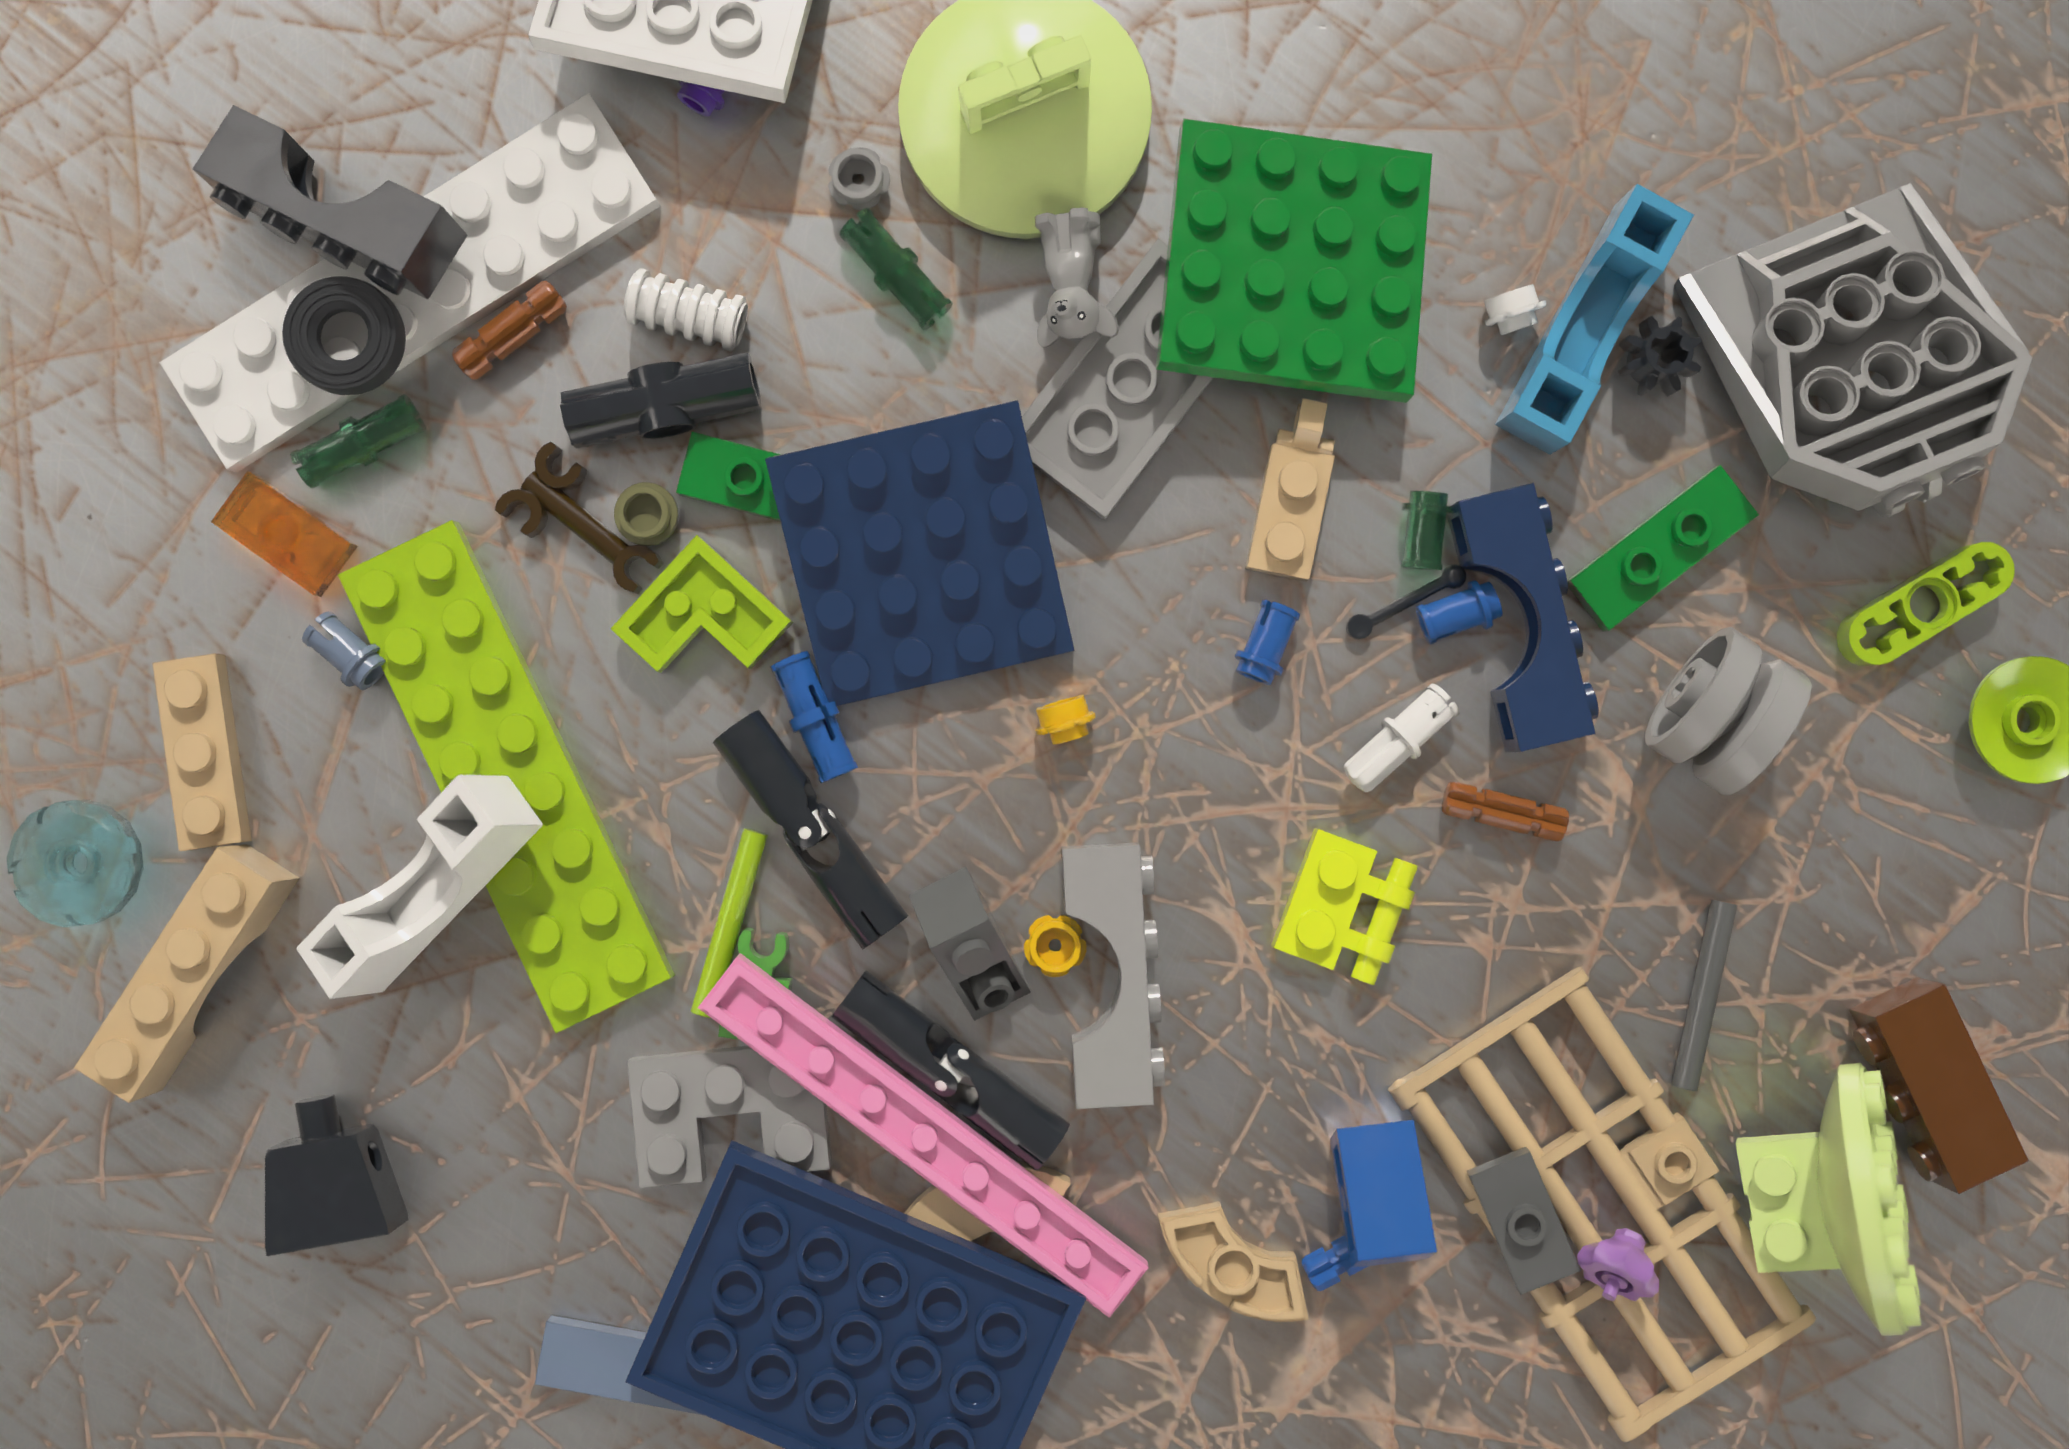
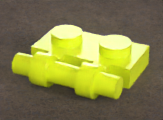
(1326, 899)

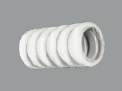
(685, 309)

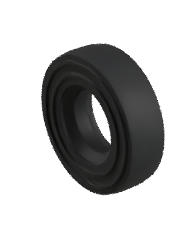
(315, 307)

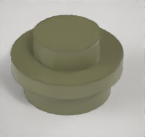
(646, 514)

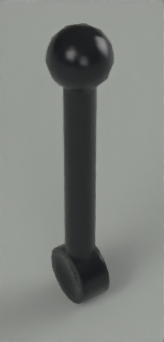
(1361, 626)

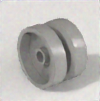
(1728, 711)

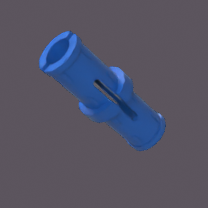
(814, 716)

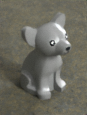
(1069, 260)

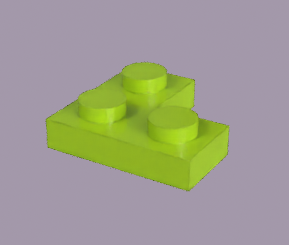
(696, 594)

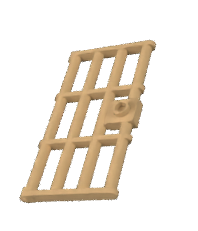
(1644, 1175)

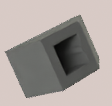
(968, 943)

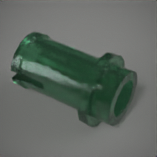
(1425, 530)

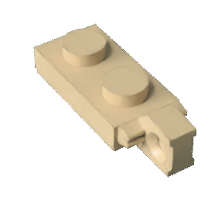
(1293, 497)

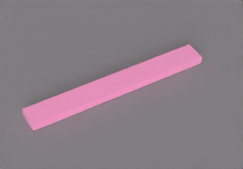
(924, 1135)

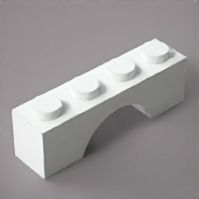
(468, 840)

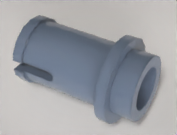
(346, 652)

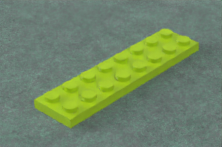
(484, 715)

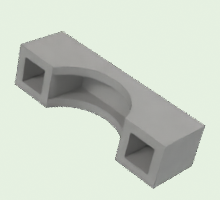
(1115, 1053)

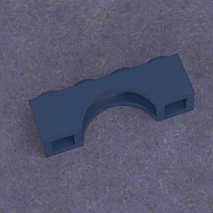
(1545, 693)

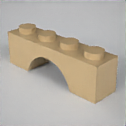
(157, 1011)

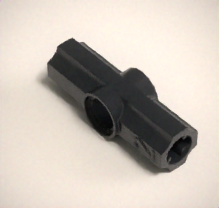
(660, 400)

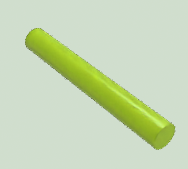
(731, 913)

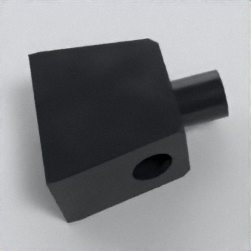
(328, 1183)

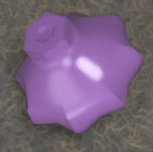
(1620, 1266)

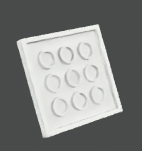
(709, 43)

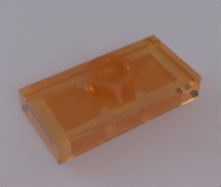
(284, 533)

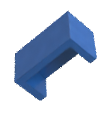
(1382, 1194)

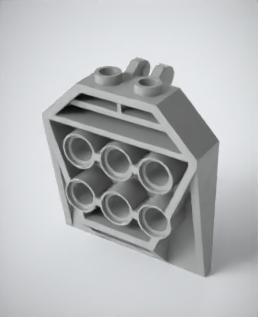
(1877, 441)

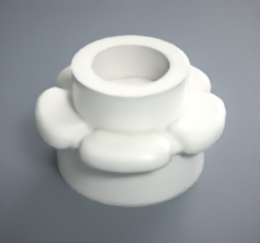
(1513, 309)

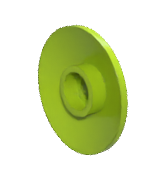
(2041, 690)

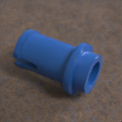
(1459, 612)
(1267, 642)

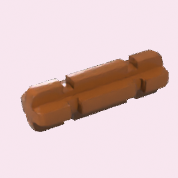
(509, 330)
(1505, 811)

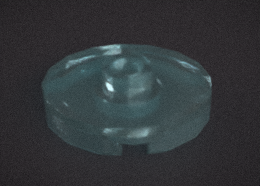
(45, 870)

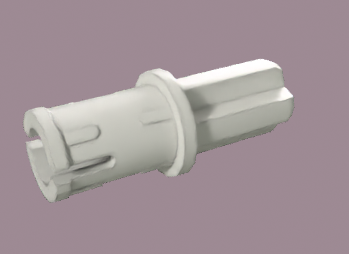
(1400, 738)

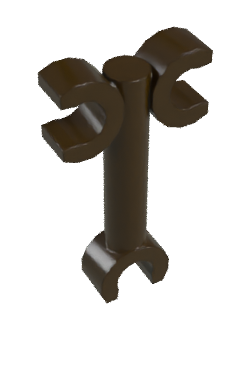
(545, 493)

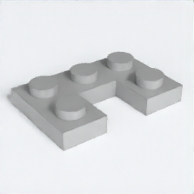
(680, 1088)

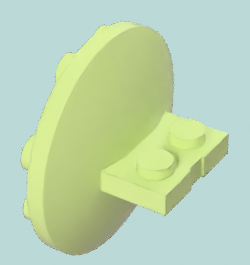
(1024, 111)
(1837, 1201)

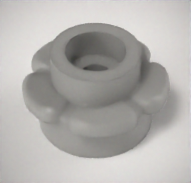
(854, 162)

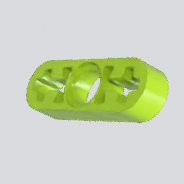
(1953, 604)

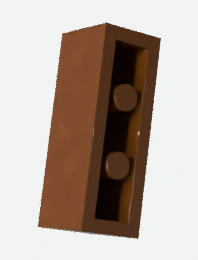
(1937, 1085)

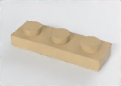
(201, 751)

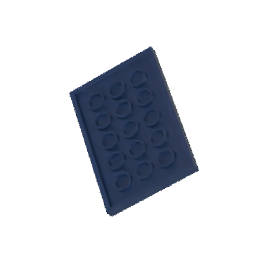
(849, 1321)

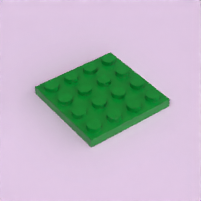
(1295, 261)

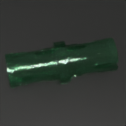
(895, 268)
(358, 441)

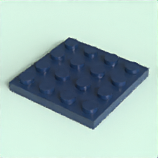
(921, 553)

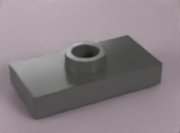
(1523, 1220)

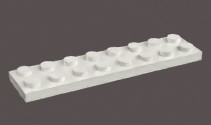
(524, 220)

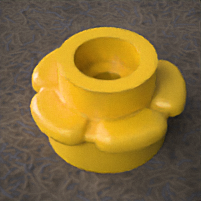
(1064, 719)
(1055, 962)

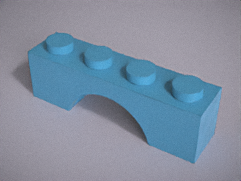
(1598, 304)

